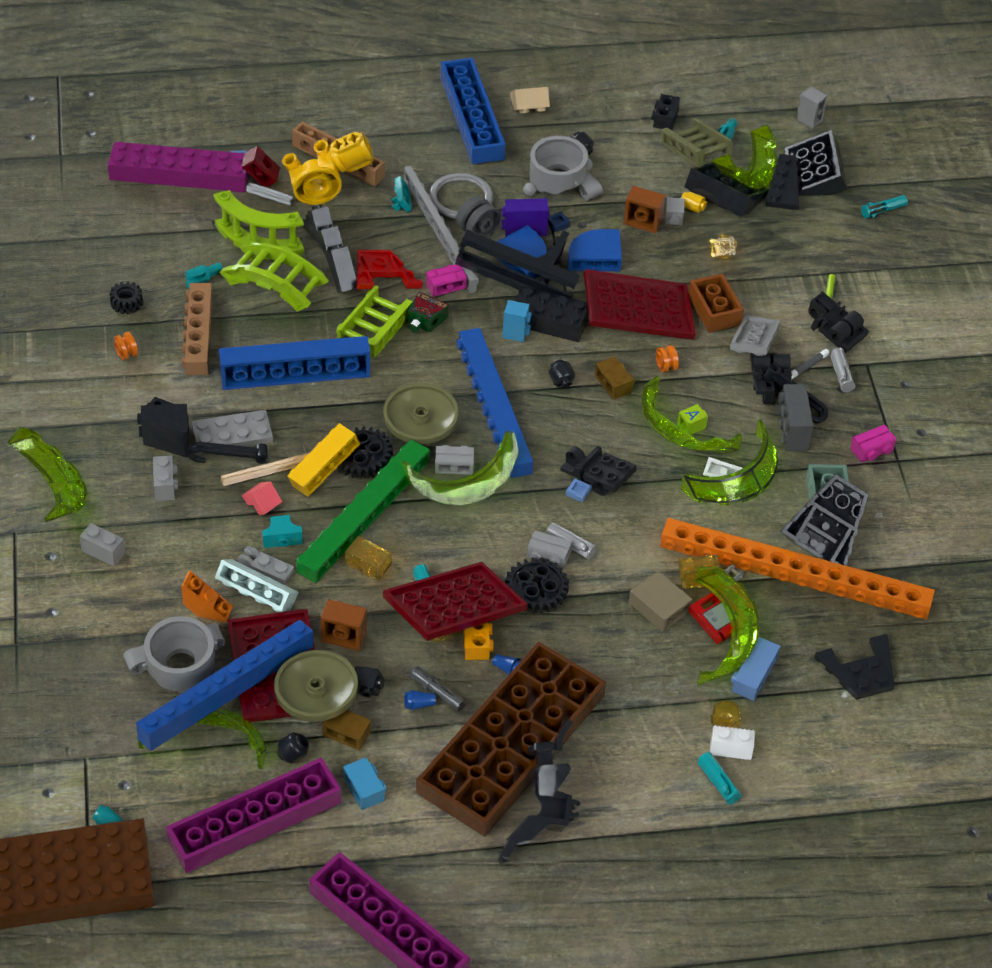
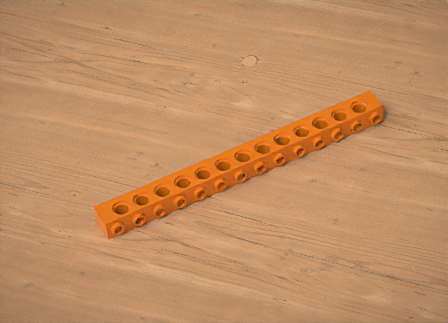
(798, 568)

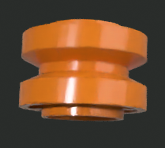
(125, 346)
(667, 358)

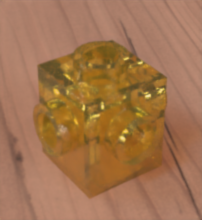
(723, 246)

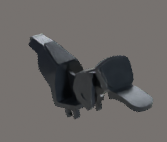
(555, 805)

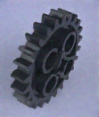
(370, 455)
(545, 577)

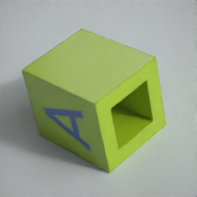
(692, 419)

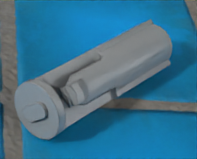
(842, 370)
(579, 544)

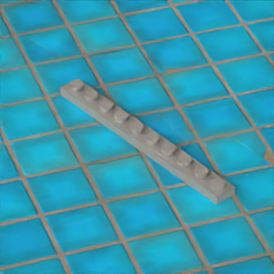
(437, 223)

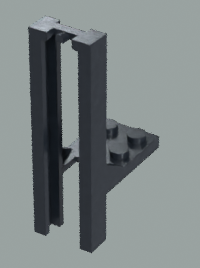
(544, 265)

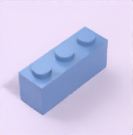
(755, 669)

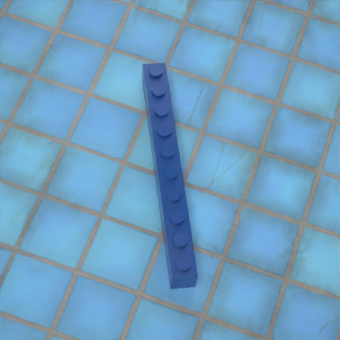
(492, 396)
(223, 685)

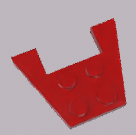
(382, 264)

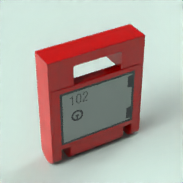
(713, 619)

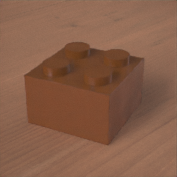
(644, 209)
(343, 624)

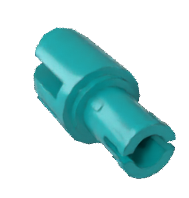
(728, 128)
(202, 274)

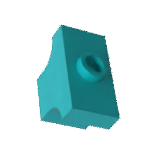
(281, 533)

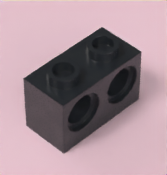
(666, 111)

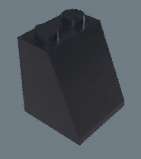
(165, 427)

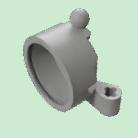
(564, 154)
(173, 637)

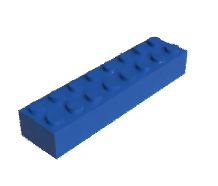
(472, 111)
(294, 362)

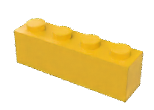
(323, 460)

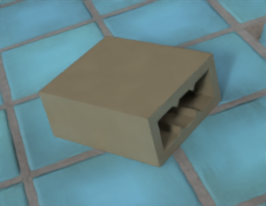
(660, 601)

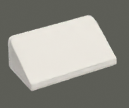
(719, 468)

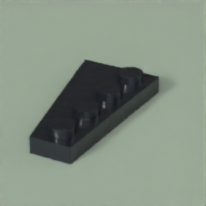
(784, 184)

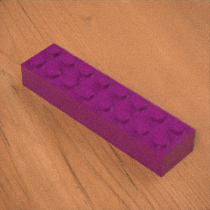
(177, 167)
(253, 815)
(382, 918)

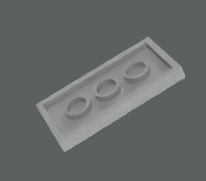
(755, 335)
(235, 429)

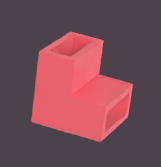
(262, 497)

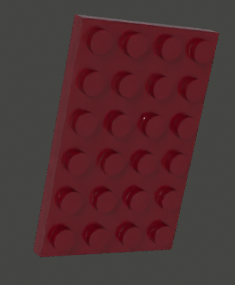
(639, 304)
(454, 600)
(247, 633)

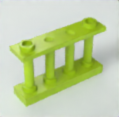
(383, 333)

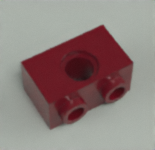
(260, 167)

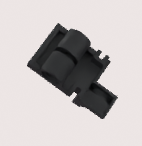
(835, 323)
(759, 366)
(602, 471)

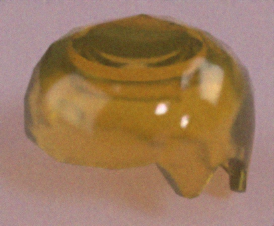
(726, 714)

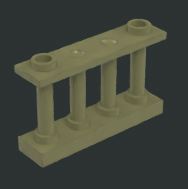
(694, 152)

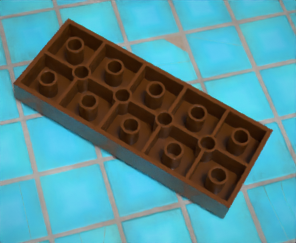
(488, 758)
(74, 873)

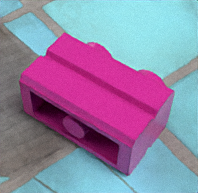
(446, 280)
(873, 443)

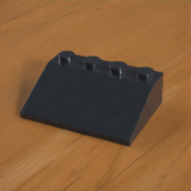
(819, 165)
(723, 190)

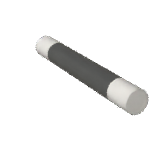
(806, 365)

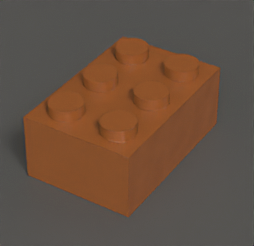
(715, 302)

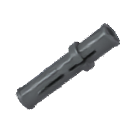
(431, 684)

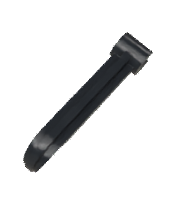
(774, 373)
(258, 452)

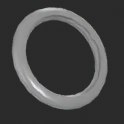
(453, 178)

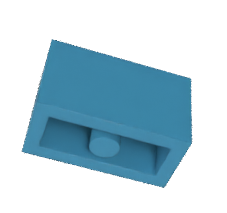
(516, 321)
(364, 783)

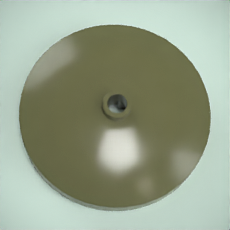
(420, 413)
(316, 685)

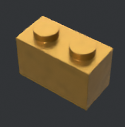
(614, 377)
(348, 729)

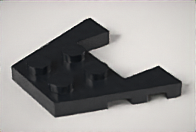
(863, 676)

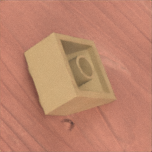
(530, 98)

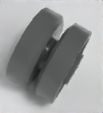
(478, 216)

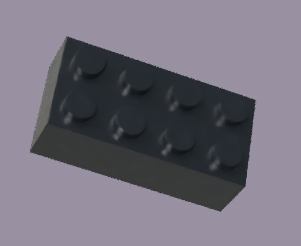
(555, 313)

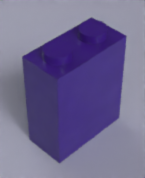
(525, 212)

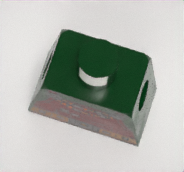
(426, 313)

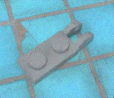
(267, 565)

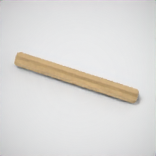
(261, 470)

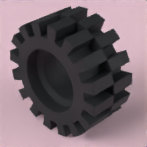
(125, 290)

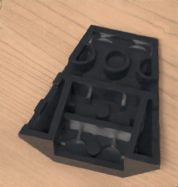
(829, 521)

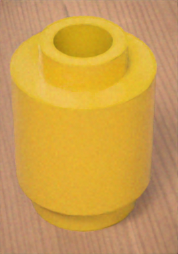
(694, 202)

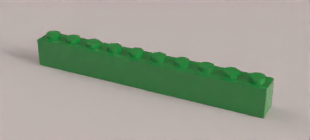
(361, 512)

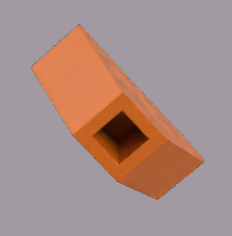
(203, 599)

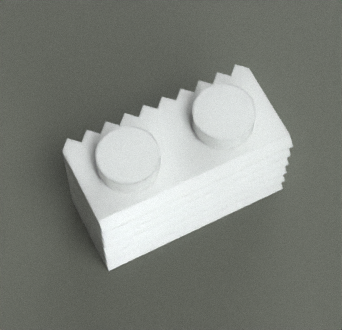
(732, 742)

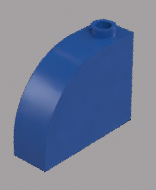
(528, 242)
(596, 251)

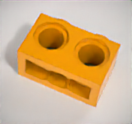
(477, 642)

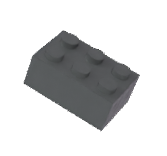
(795, 417)

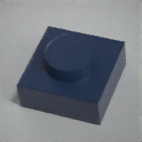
(558, 221)

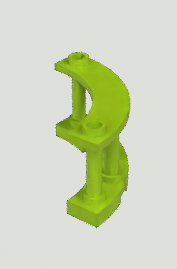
(230, 225)
(267, 279)

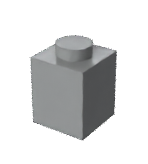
(674, 211)

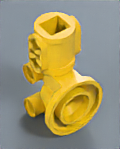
(319, 178)

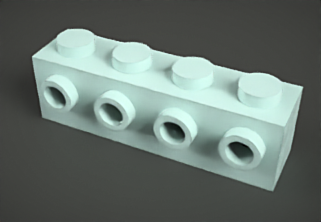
(256, 585)

